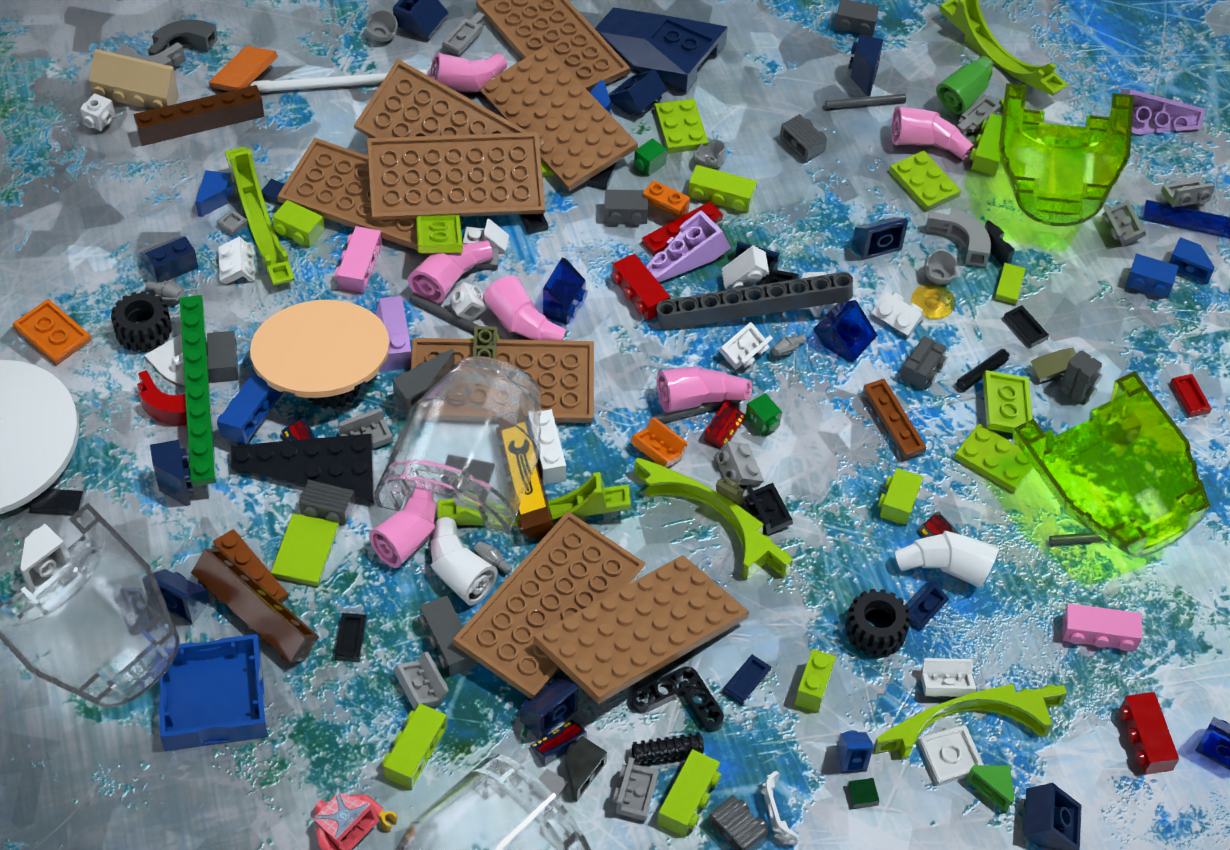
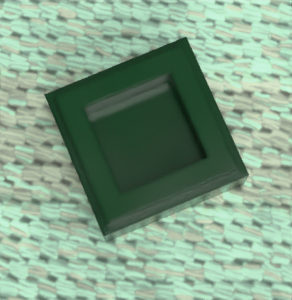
(863, 793)

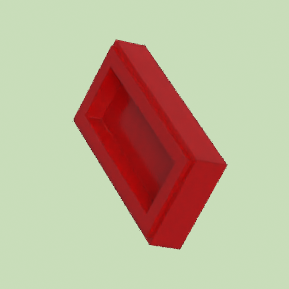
(1190, 395)

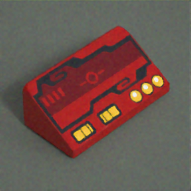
(724, 424)

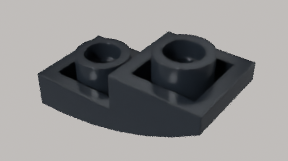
(999, 248)

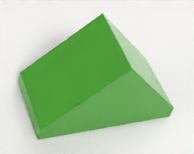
(994, 783)

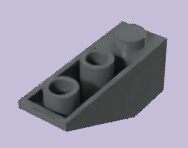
(415, 383)

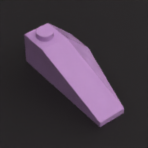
(1160, 114)
(693, 246)
(392, 314)

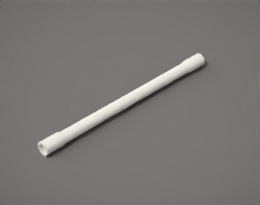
(267, 86)

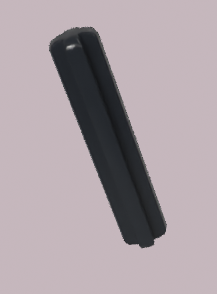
(976, 373)

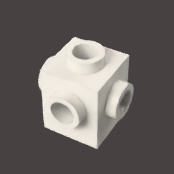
(97, 112)
(468, 301)

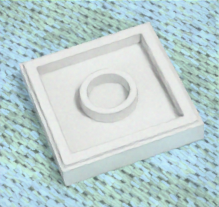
(949, 754)

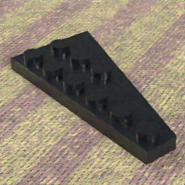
(328, 460)

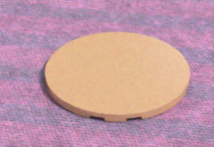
(319, 348)

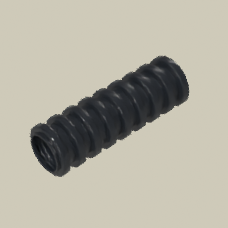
(667, 748)

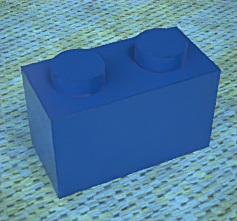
(1152, 275)

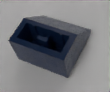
(420, 16)
(172, 470)

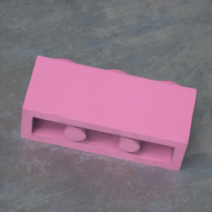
(358, 259)
(1102, 627)

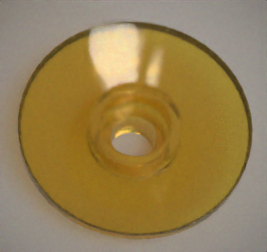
(934, 300)

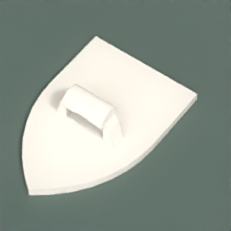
(169, 360)

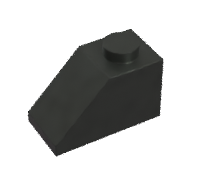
(583, 765)

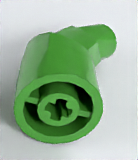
(965, 85)

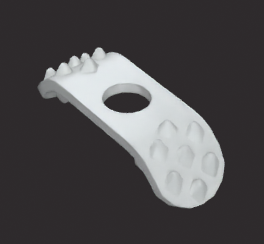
(780, 827)

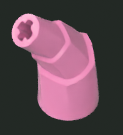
(465, 75)
(927, 128)
(442, 270)
(517, 311)
(692, 386)
(406, 530)

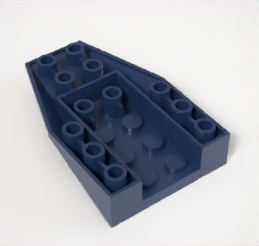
(662, 43)

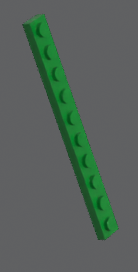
(197, 391)

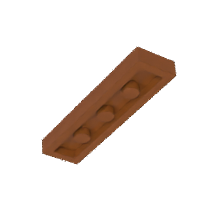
(894, 419)
(240, 552)

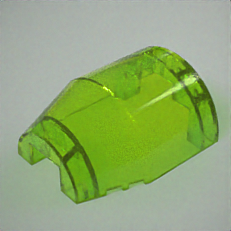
(1063, 170)
(1121, 471)

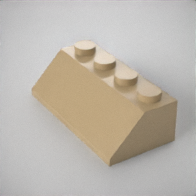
(132, 80)

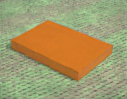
(243, 69)
(52, 332)

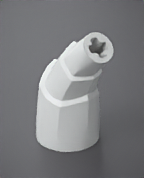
(953, 554)
(458, 566)

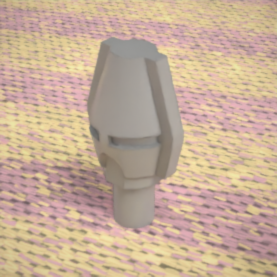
(167, 290)
(787, 345)
(492, 556)

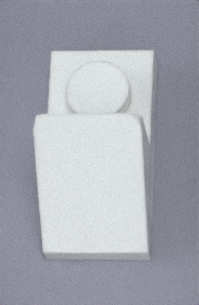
(493, 233)

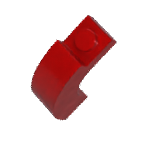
(161, 406)

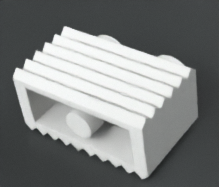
(745, 269)

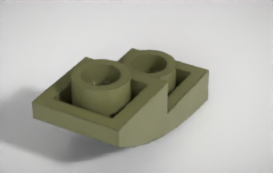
(485, 341)
(1052, 364)
(730, 489)

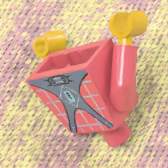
(348, 820)

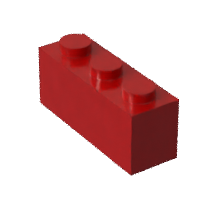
(638, 285)
(1148, 733)

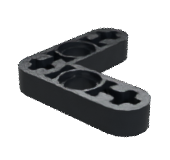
(686, 690)

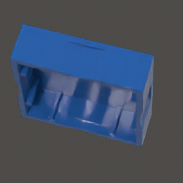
(213, 694)

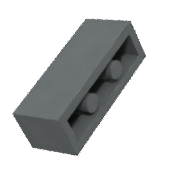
(442, 626)

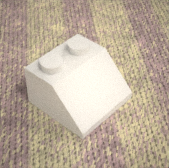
(42, 557)

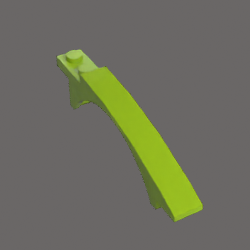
(969, 19)
(251, 199)
(586, 500)
(756, 547)
(1023, 706)

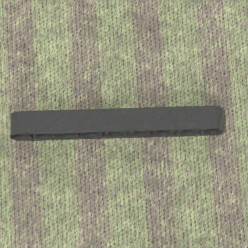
(755, 300)

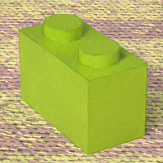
(298, 223)
(900, 497)
(815, 680)

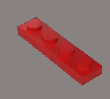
(657, 240)

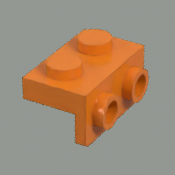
(667, 199)
(660, 443)

